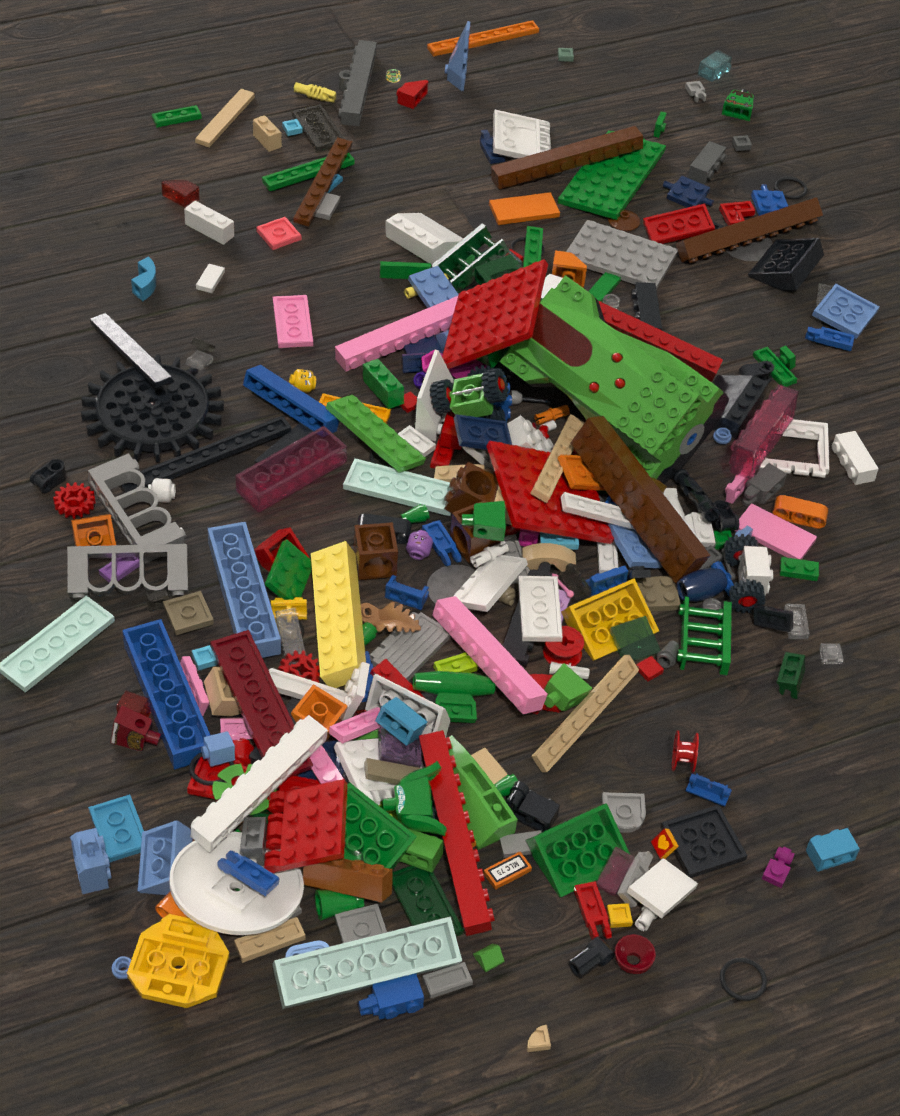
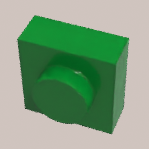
(787, 357)

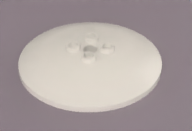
(207, 897)

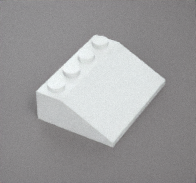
(421, 235)
(427, 419)

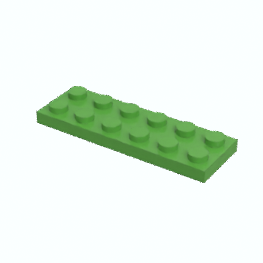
(375, 433)

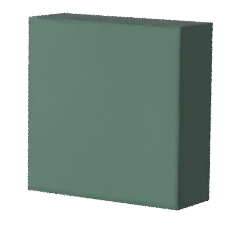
(565, 54)

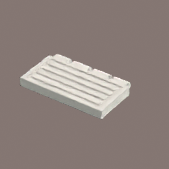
(490, 582)

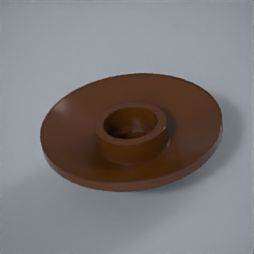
(626, 222)

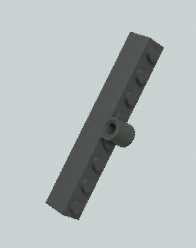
(356, 83)

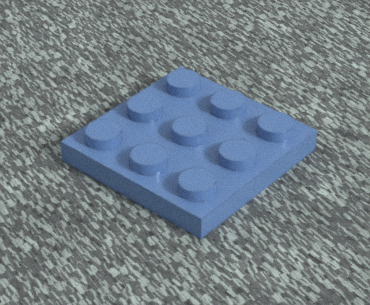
(845, 311)

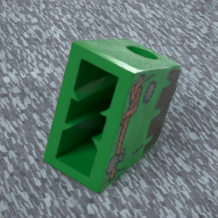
(738, 105)

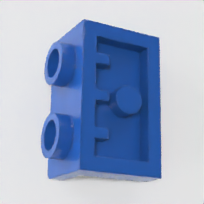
(603, 581)

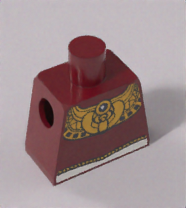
(133, 730)

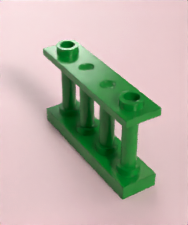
(722, 629)

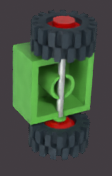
(470, 394)

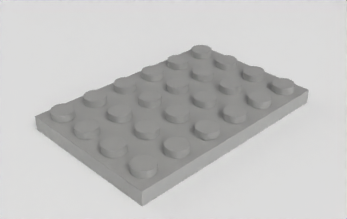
(622, 254)

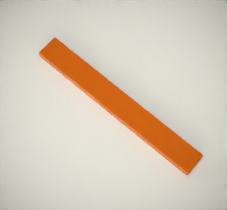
(485, 37)

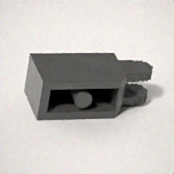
(764, 485)

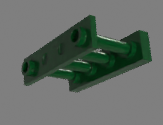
(462, 250)

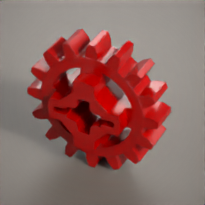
(74, 500)
(304, 664)

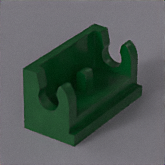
(791, 673)

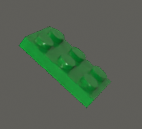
(289, 572)

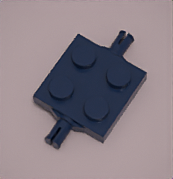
(688, 192)

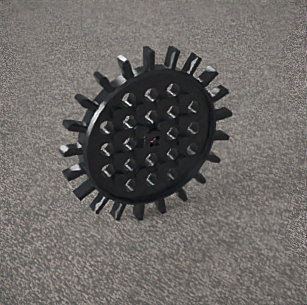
(151, 417)

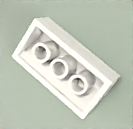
(385, 690)

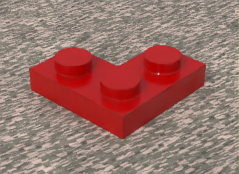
(736, 211)

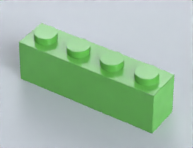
(424, 851)

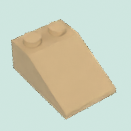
(219, 694)

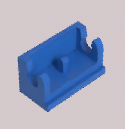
(405, 594)

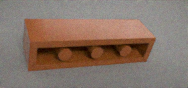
(350, 878)

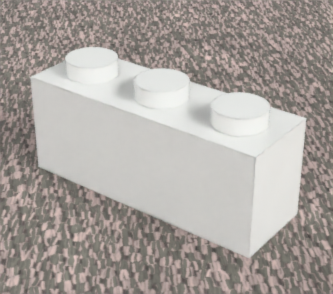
(209, 222)
(855, 458)

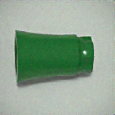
(331, 903)

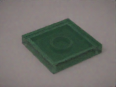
(635, 639)

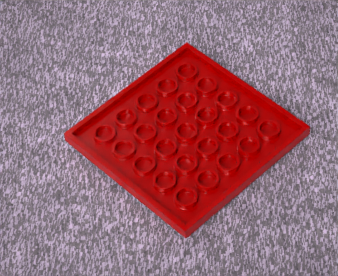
(495, 314)
(517, 473)

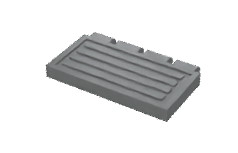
(411, 649)

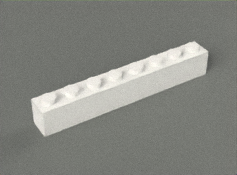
(258, 783)

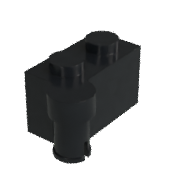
(532, 808)

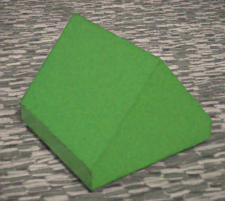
(489, 957)

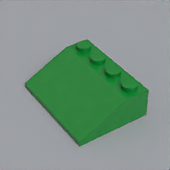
(372, 832)
(577, 848)

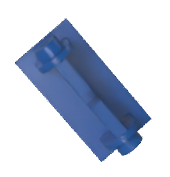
(708, 790)

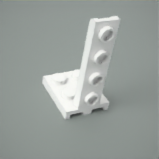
(298, 687)

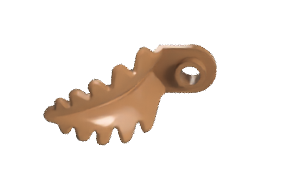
(390, 618)

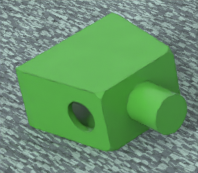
(566, 689)

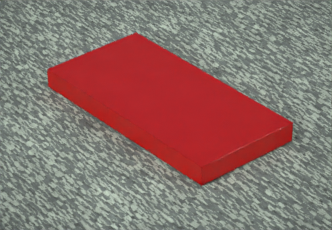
(679, 224)

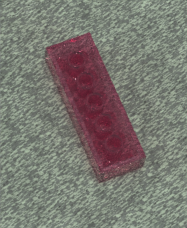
(763, 431)
(291, 468)

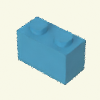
(401, 721)
(832, 849)

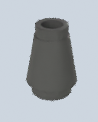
(668, 654)

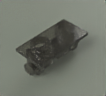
(573, 582)

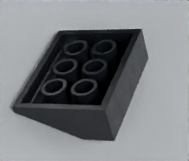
(788, 263)
(745, 397)

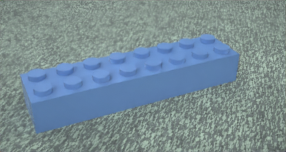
(243, 586)

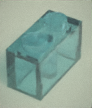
(714, 66)

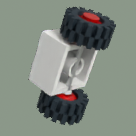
(753, 572)

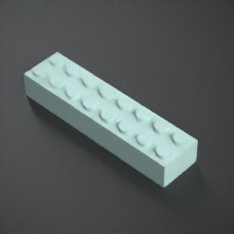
(366, 962)

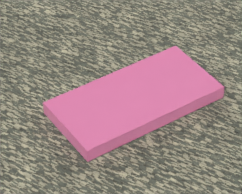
(292, 321)
(777, 533)

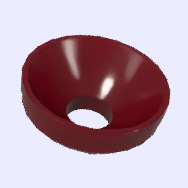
(639, 947)

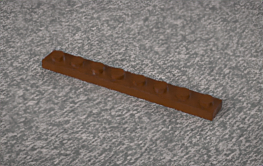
(322, 182)

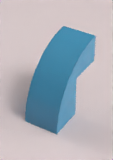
(145, 283)

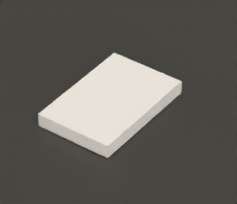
(662, 888)

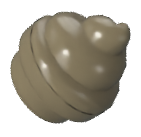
(508, 596)

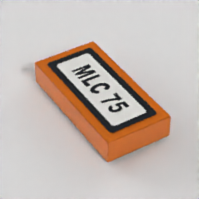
(507, 870)

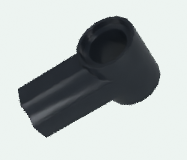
(596, 954)

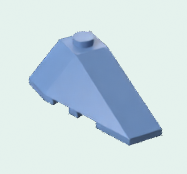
(458, 60)

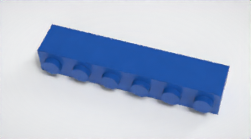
(289, 399)

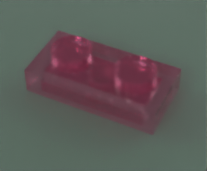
(614, 871)

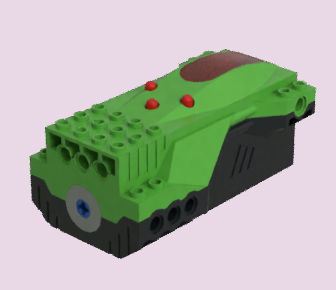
(642, 391)

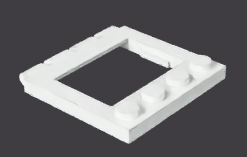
(807, 430)

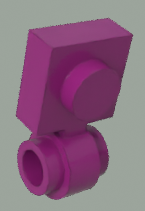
(777, 870)

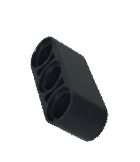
(402, 526)

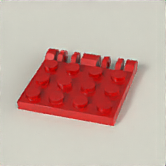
(309, 828)

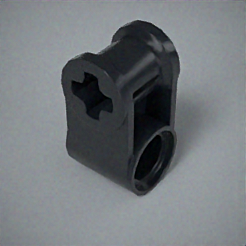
(757, 370)
(49, 475)
(727, 517)

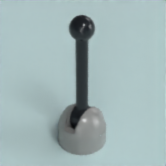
(517, 398)

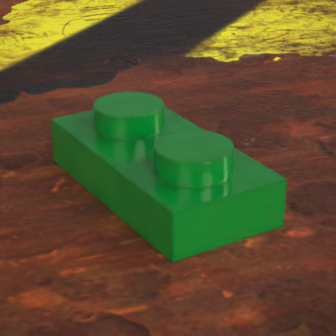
(799, 569)

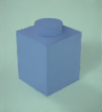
(218, 749)

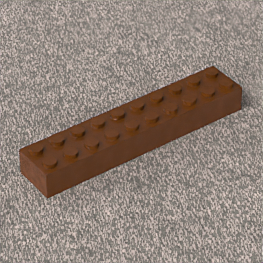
(639, 498)

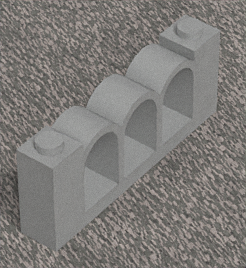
(123, 471)
(79, 568)

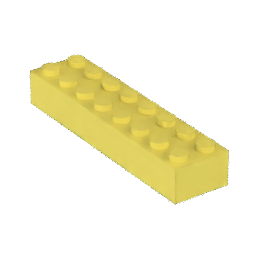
(337, 613)

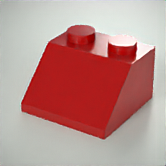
(267, 551)

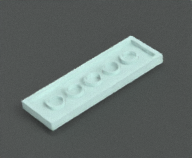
(397, 487)
(55, 643)

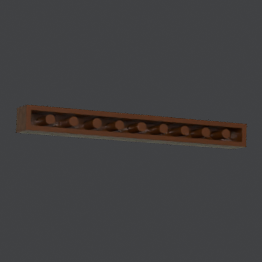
(566, 157)
(749, 229)

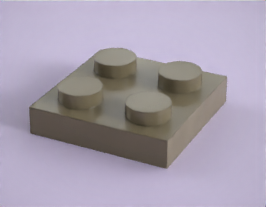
(659, 593)
(188, 613)

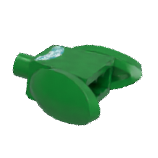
(414, 801)

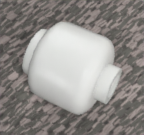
(164, 489)

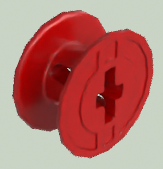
(566, 651)
(685, 751)

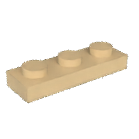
(263, 943)

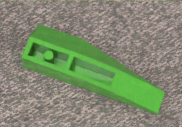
(486, 807)

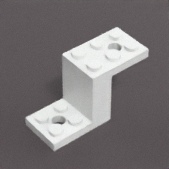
(522, 435)

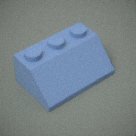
(158, 853)

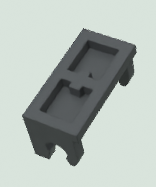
(254, 838)

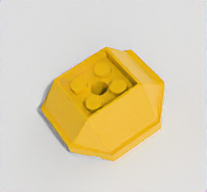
(172, 944)

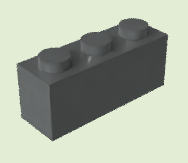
(707, 162)

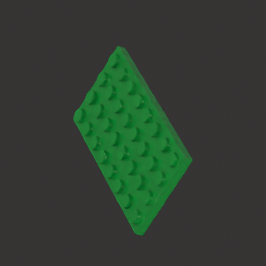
(611, 183)

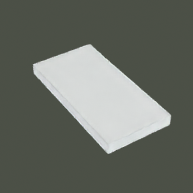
(540, 608)

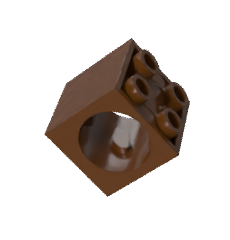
(470, 487)
(463, 535)
(375, 550)

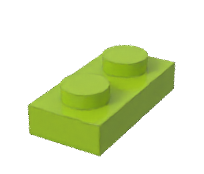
(457, 663)

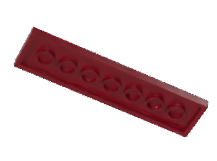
(254, 692)

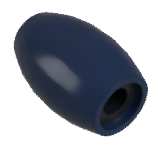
(702, 584)

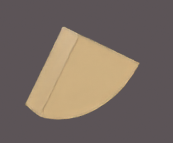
(539, 1040)

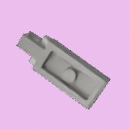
(637, 869)

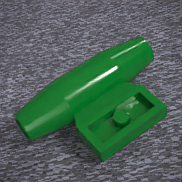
(455, 691)

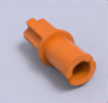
(552, 414)

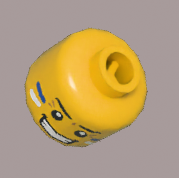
(303, 380)

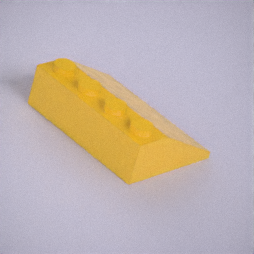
(602, 611)

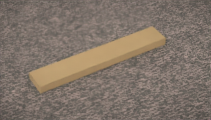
(224, 118)

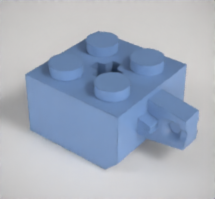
(90, 860)

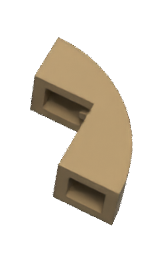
(548, 552)

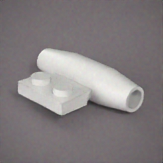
(696, 522)

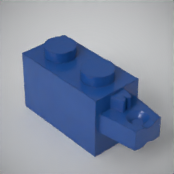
(393, 998)

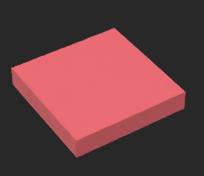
(278, 233)

